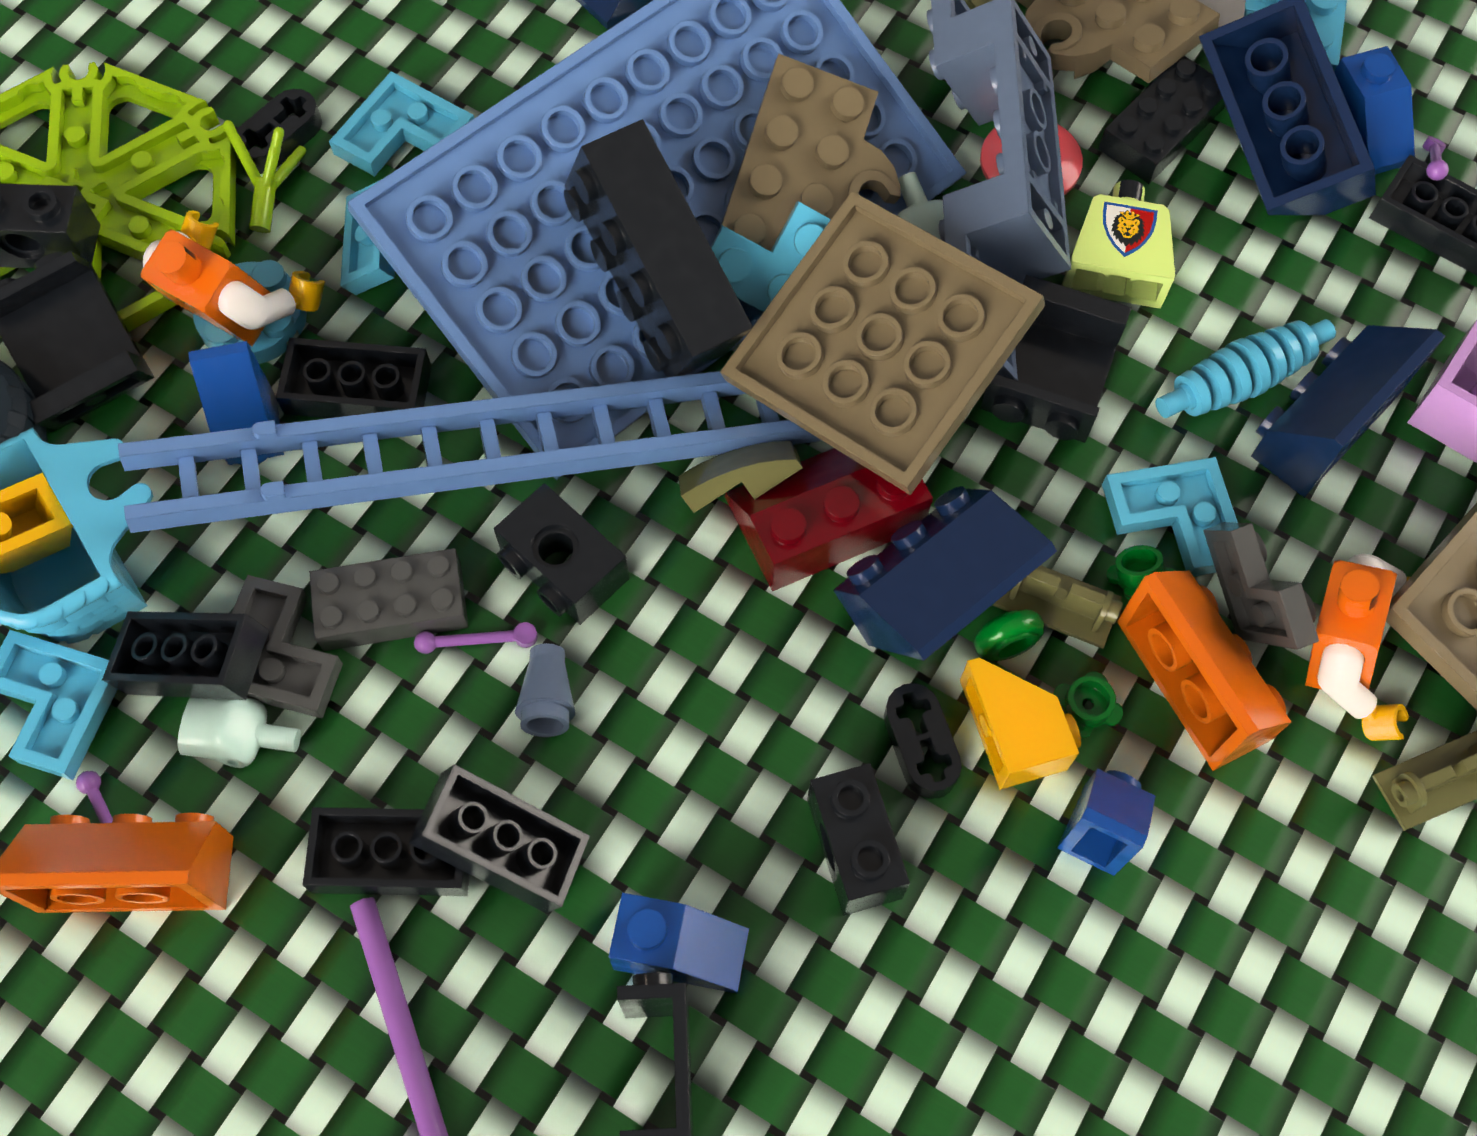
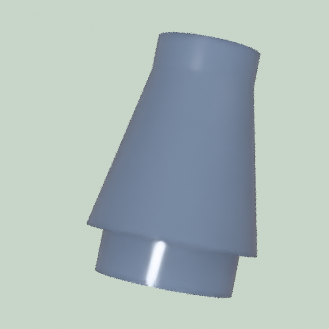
(546, 695)

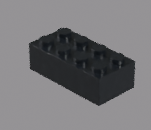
(654, 251)

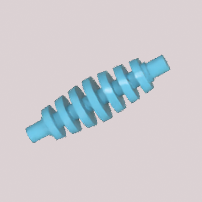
(1245, 368)

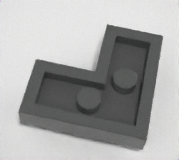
(1259, 607)
(286, 673)

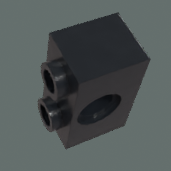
(44, 221)
(551, 525)
(857, 839)

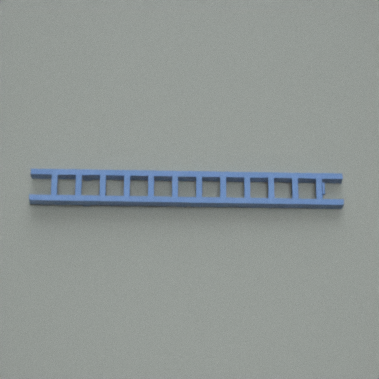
(439, 477)

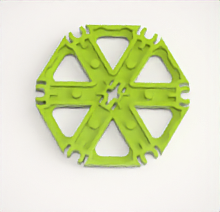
(122, 178)

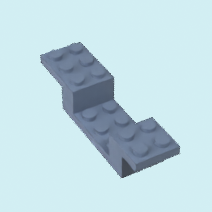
(1006, 78)

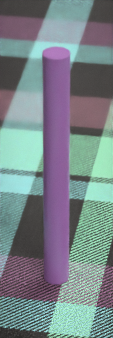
(398, 1019)

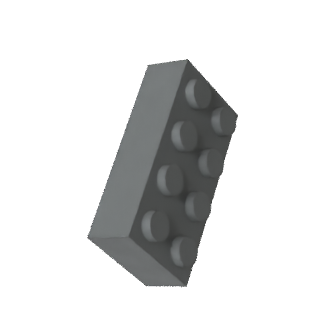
(388, 599)

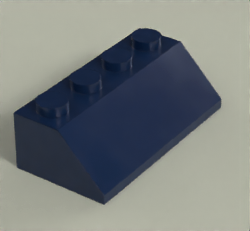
(1289, 111)

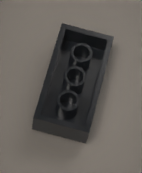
(1163, 119)
(1432, 213)
(351, 378)
(186, 655)
(500, 839)
(372, 855)

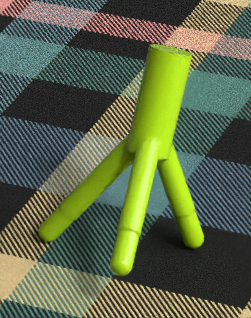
(264, 186)

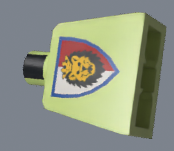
(1124, 249)

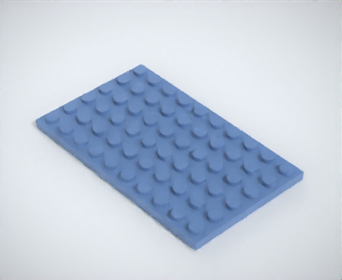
(484, 212)

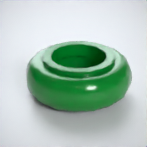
(1009, 635)

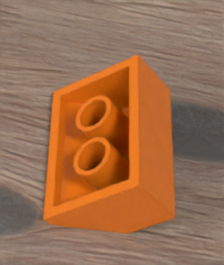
(1202, 667)
(119, 864)

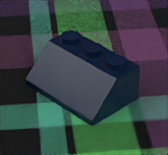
(1341, 402)
(941, 572)

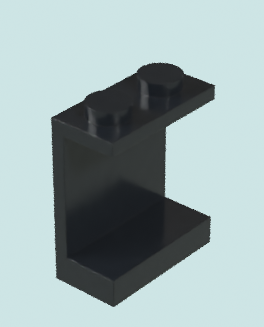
(68, 339)
(1060, 363)
(659, 997)

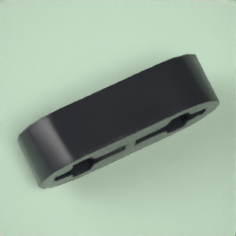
(275, 114)
(934, 735)

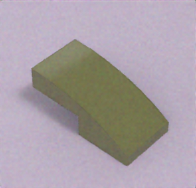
(756, 466)

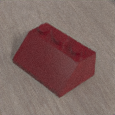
(822, 516)

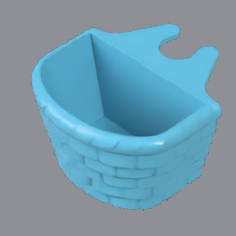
(84, 584)

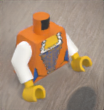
(217, 289)
(1350, 641)

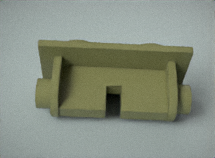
(1065, 604)
(1431, 782)

